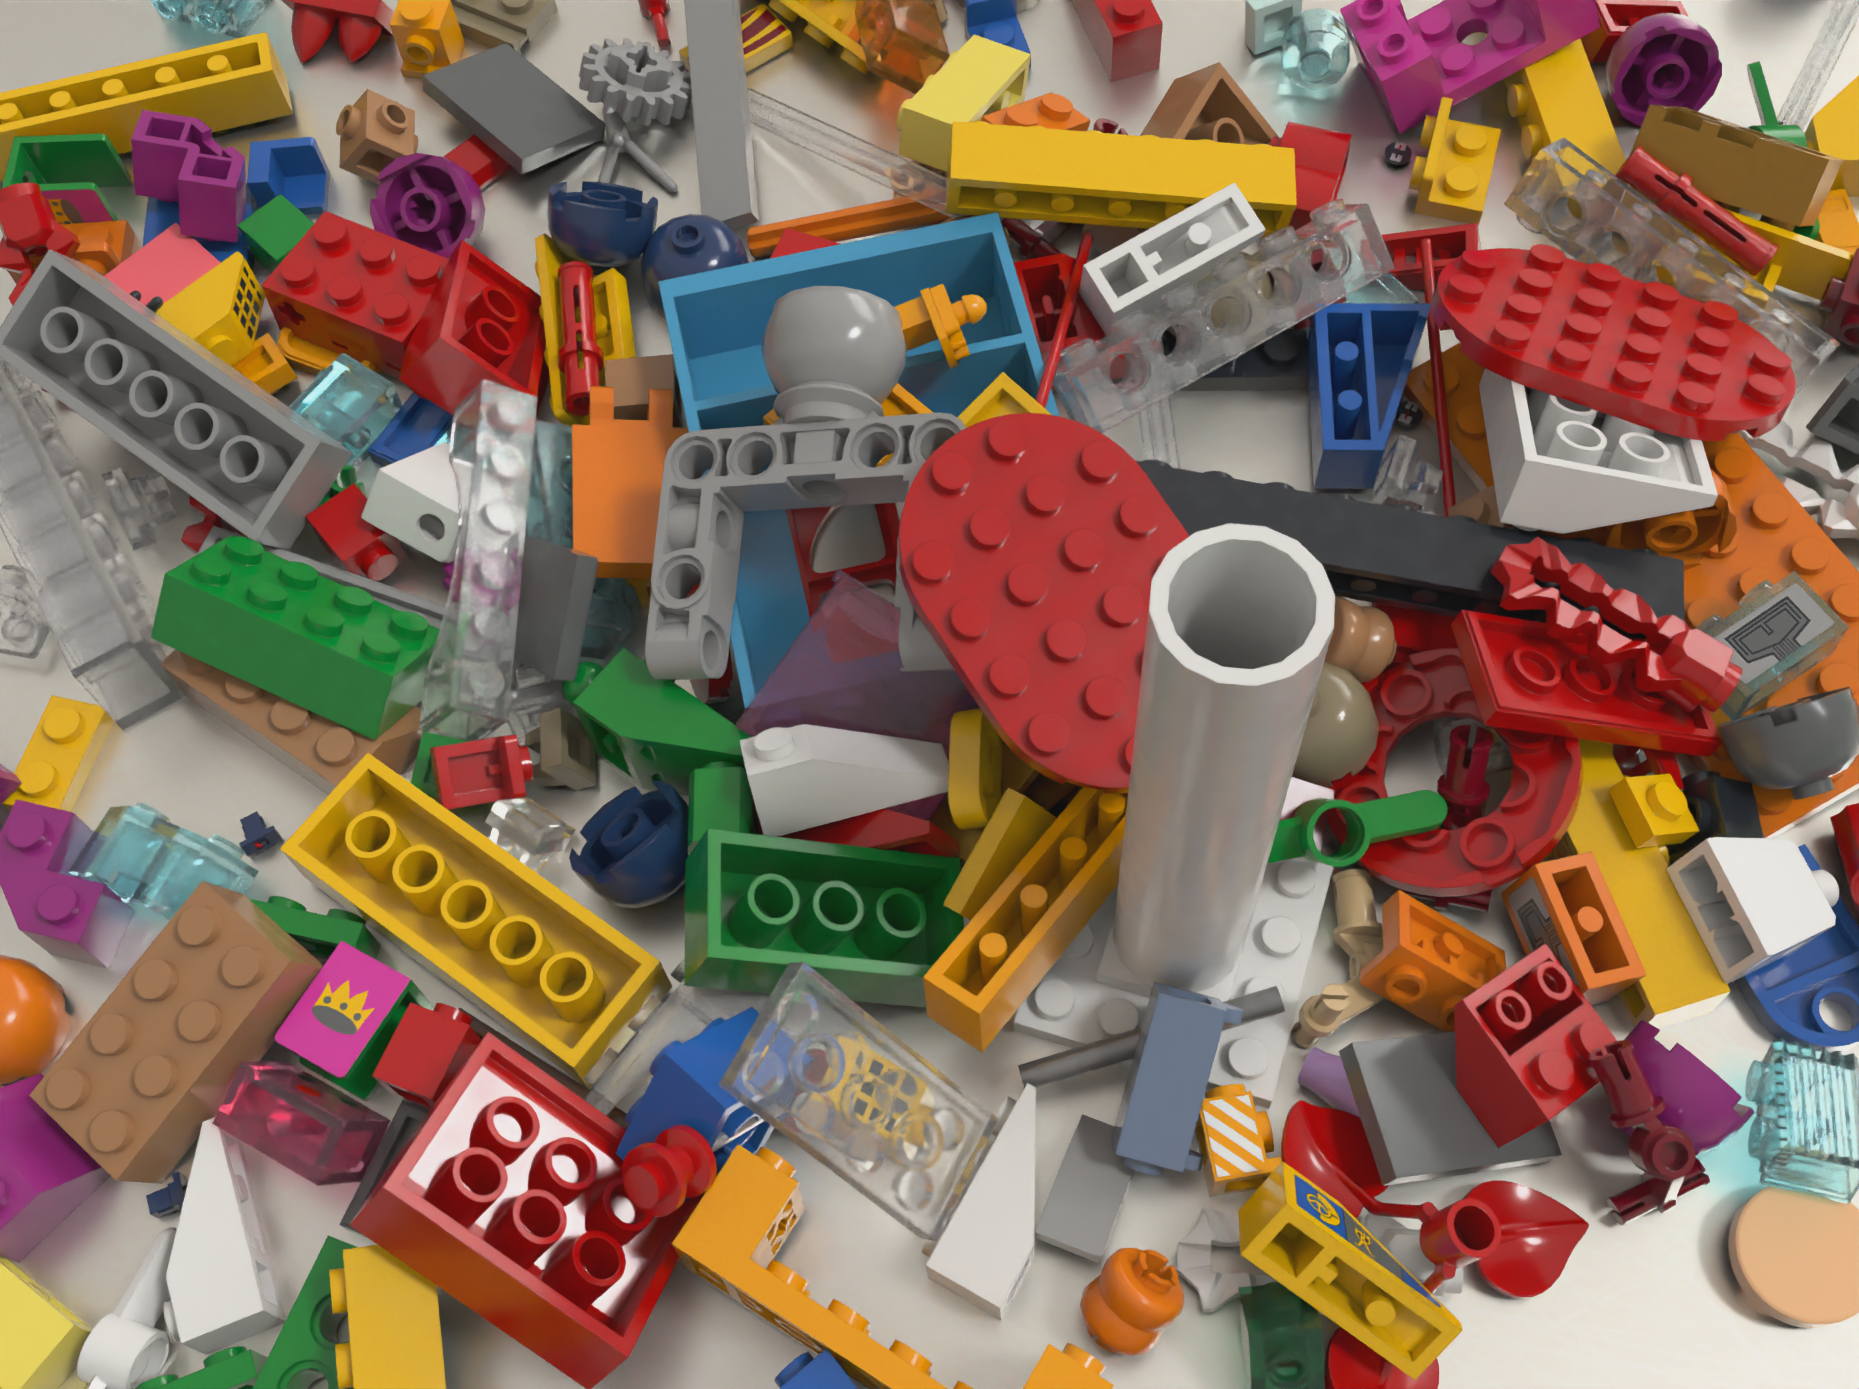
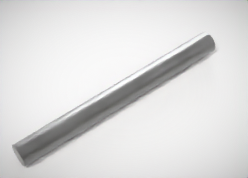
(1123, 1046)

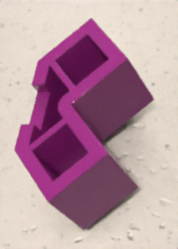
(184, 164)
(49, 904)

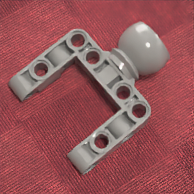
(833, 365)

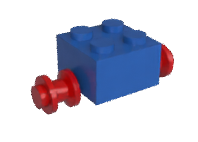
(686, 1121)

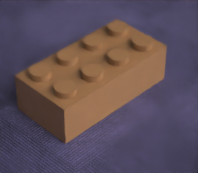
(176, 1034)

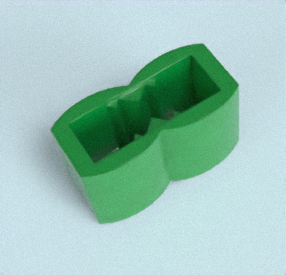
(720, 801)

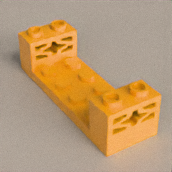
(734, 1246)

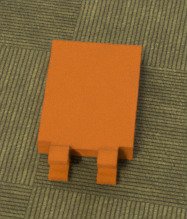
(620, 482)

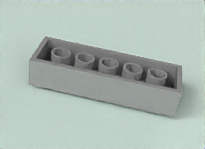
(170, 401)

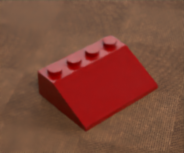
(526, 1215)

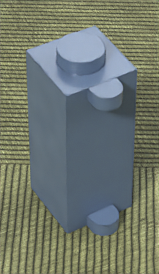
(1169, 1079)

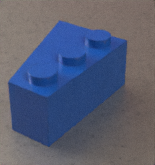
(1356, 385)

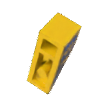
(1343, 1271)

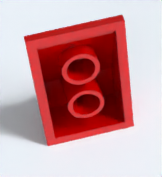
(474, 330)

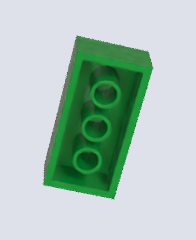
(296, 634)
(847, 911)

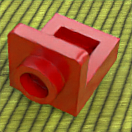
(481, 771)

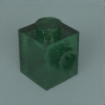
(1280, 1339)

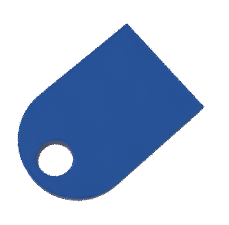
(1789, 990)

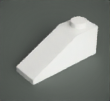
(1168, 256)
(830, 774)
(219, 1257)

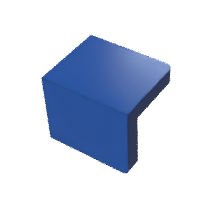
(290, 169)

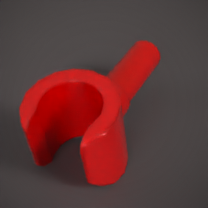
(656, 11)

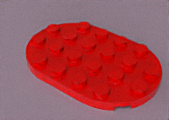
(1613, 342)
(1035, 578)

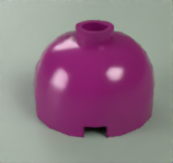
(1662, 63)
(428, 203)
(1694, 1094)

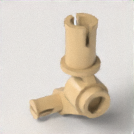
(1362, 940)

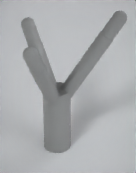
(619, 143)

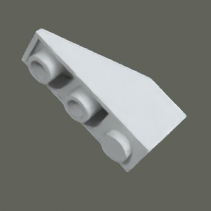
(992, 1230)

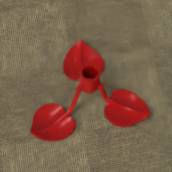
(1504, 1227)

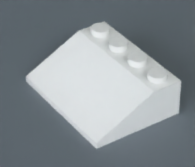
(1581, 468)

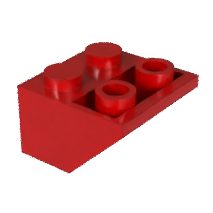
(1044, 289)
(1526, 1046)

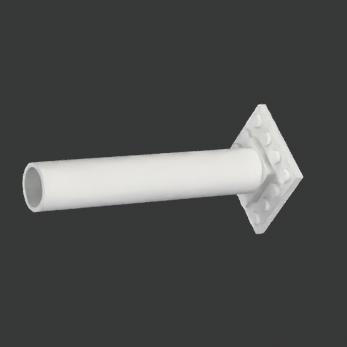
(1219, 724)

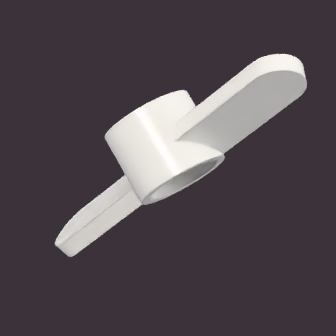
(124, 1344)

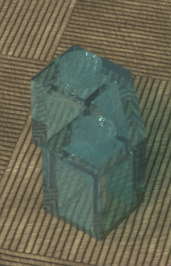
(157, 861)

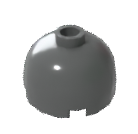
(1796, 743)

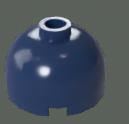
(601, 224)
(685, 248)
(636, 848)

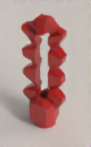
(29, 231)
(1689, 663)

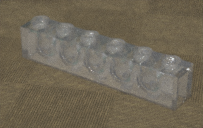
(1653, 241)
(1351, 259)

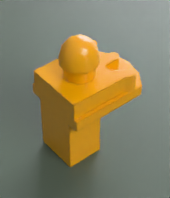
(935, 318)

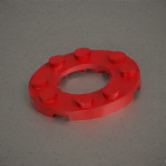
(1490, 848)

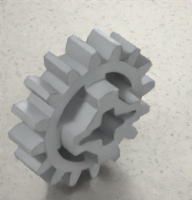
(635, 81)

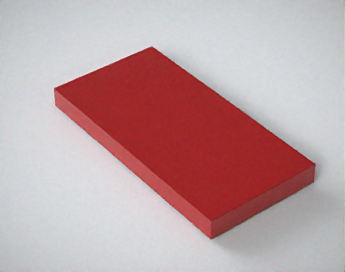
(1556, 689)

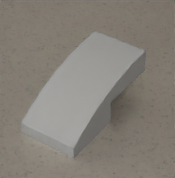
(1086, 1193)

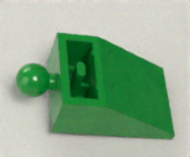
(649, 725)

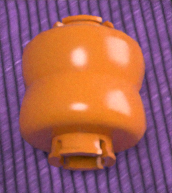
(1132, 1301)

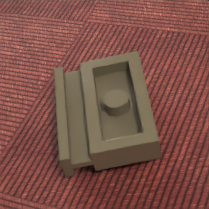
(503, 20)

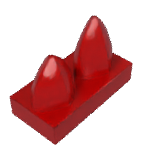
(358, 23)

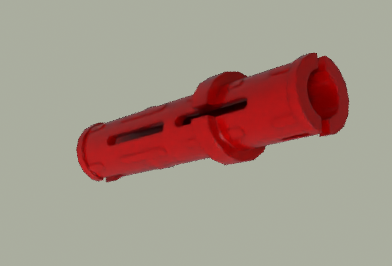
(1695, 210)
(577, 291)

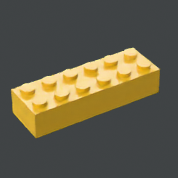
(477, 917)

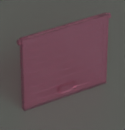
(850, 678)

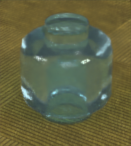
(1315, 49)

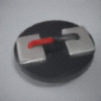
(1398, 153)
(1409, 414)

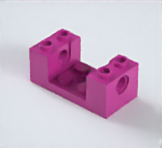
(1424, 57)

